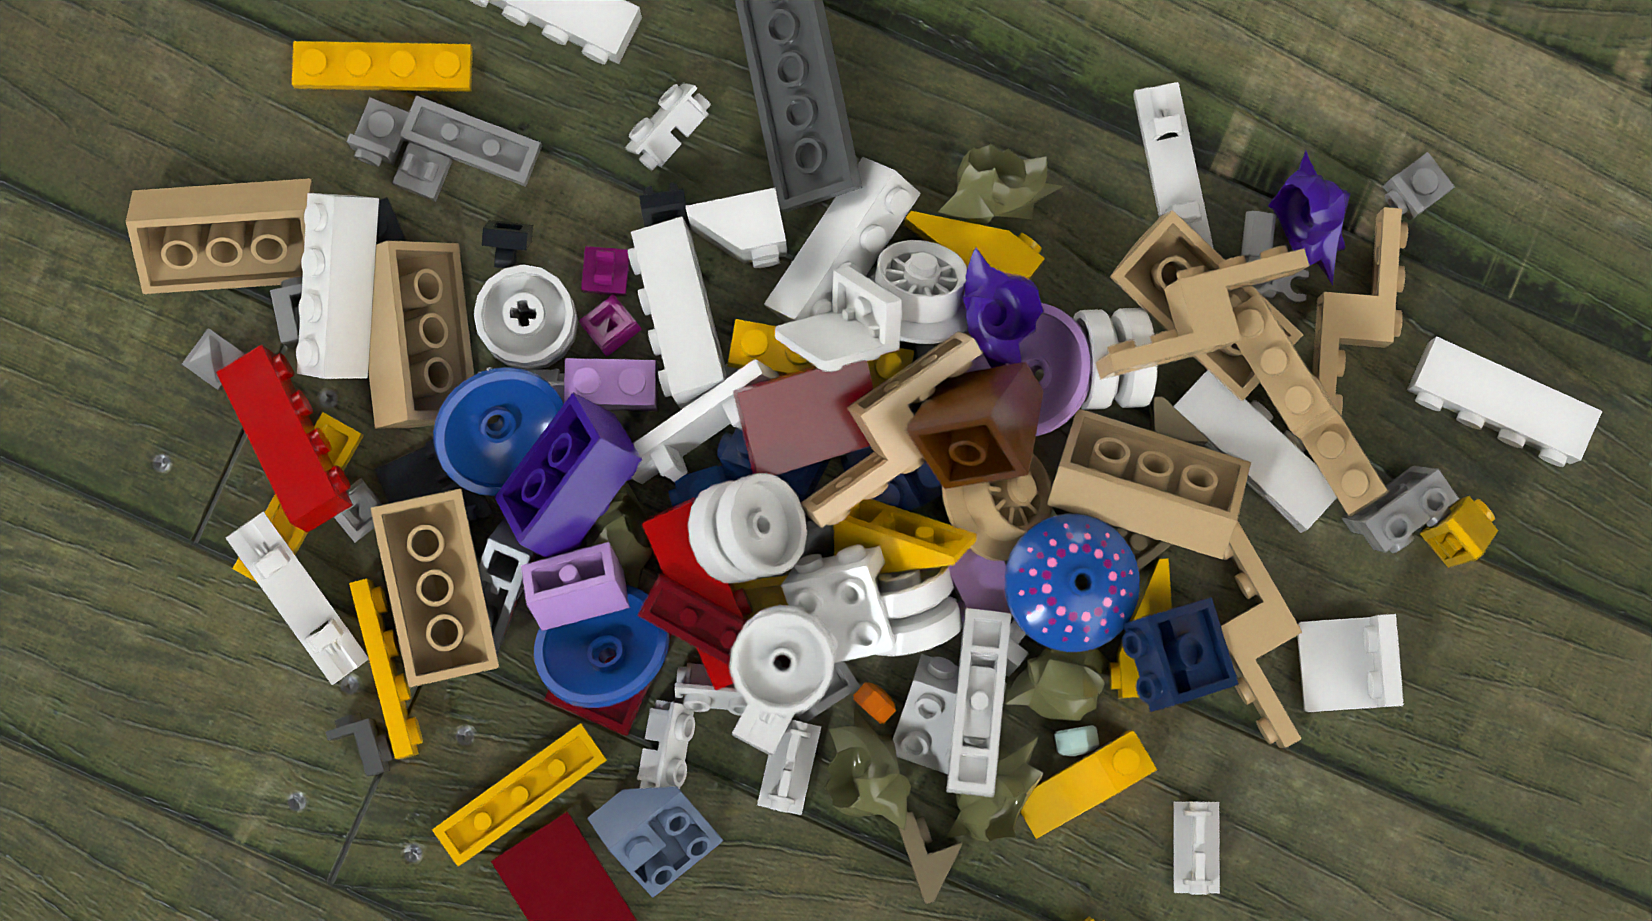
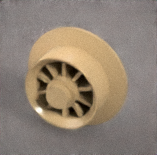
(1000, 510)

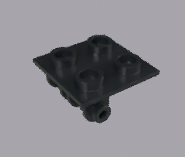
(423, 475)

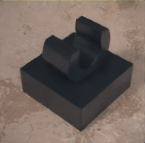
(663, 205)
(507, 239)

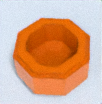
(875, 702)

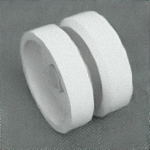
(519, 292)
(1128, 389)
(747, 528)
(919, 608)
(763, 679)

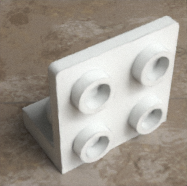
(1350, 663)

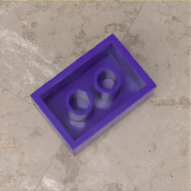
(568, 478)

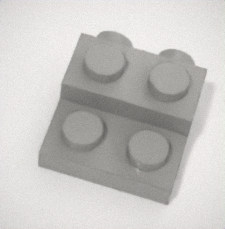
(1414, 499)

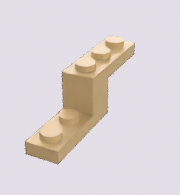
(1201, 311)
(1362, 318)
(1306, 407)
(884, 421)
(1254, 635)

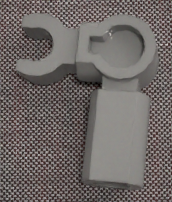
(1259, 237)

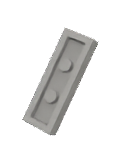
(471, 141)

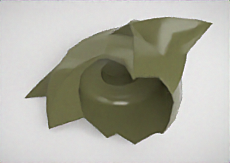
(998, 185)
(624, 531)
(1060, 683)
(867, 774)
(996, 816)

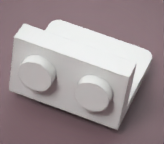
(858, 328)
(844, 599)
(928, 715)

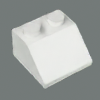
(743, 226)

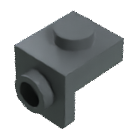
(373, 747)

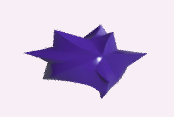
(1312, 215)
(999, 310)

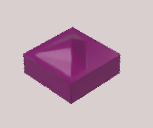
(610, 325)

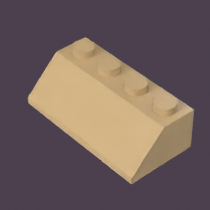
(218, 235)
(1153, 265)
(417, 332)
(1150, 483)
(434, 587)

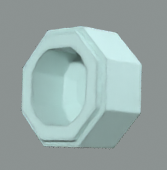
(1076, 740)

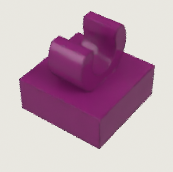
(605, 271)

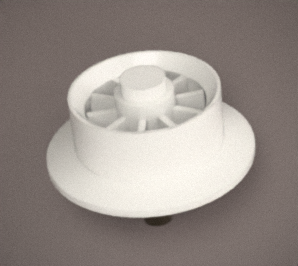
(931, 289)

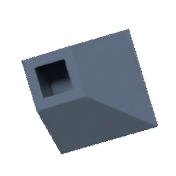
(654, 834)

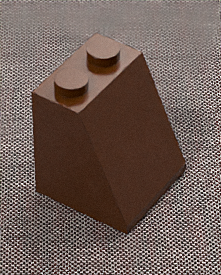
(979, 425)

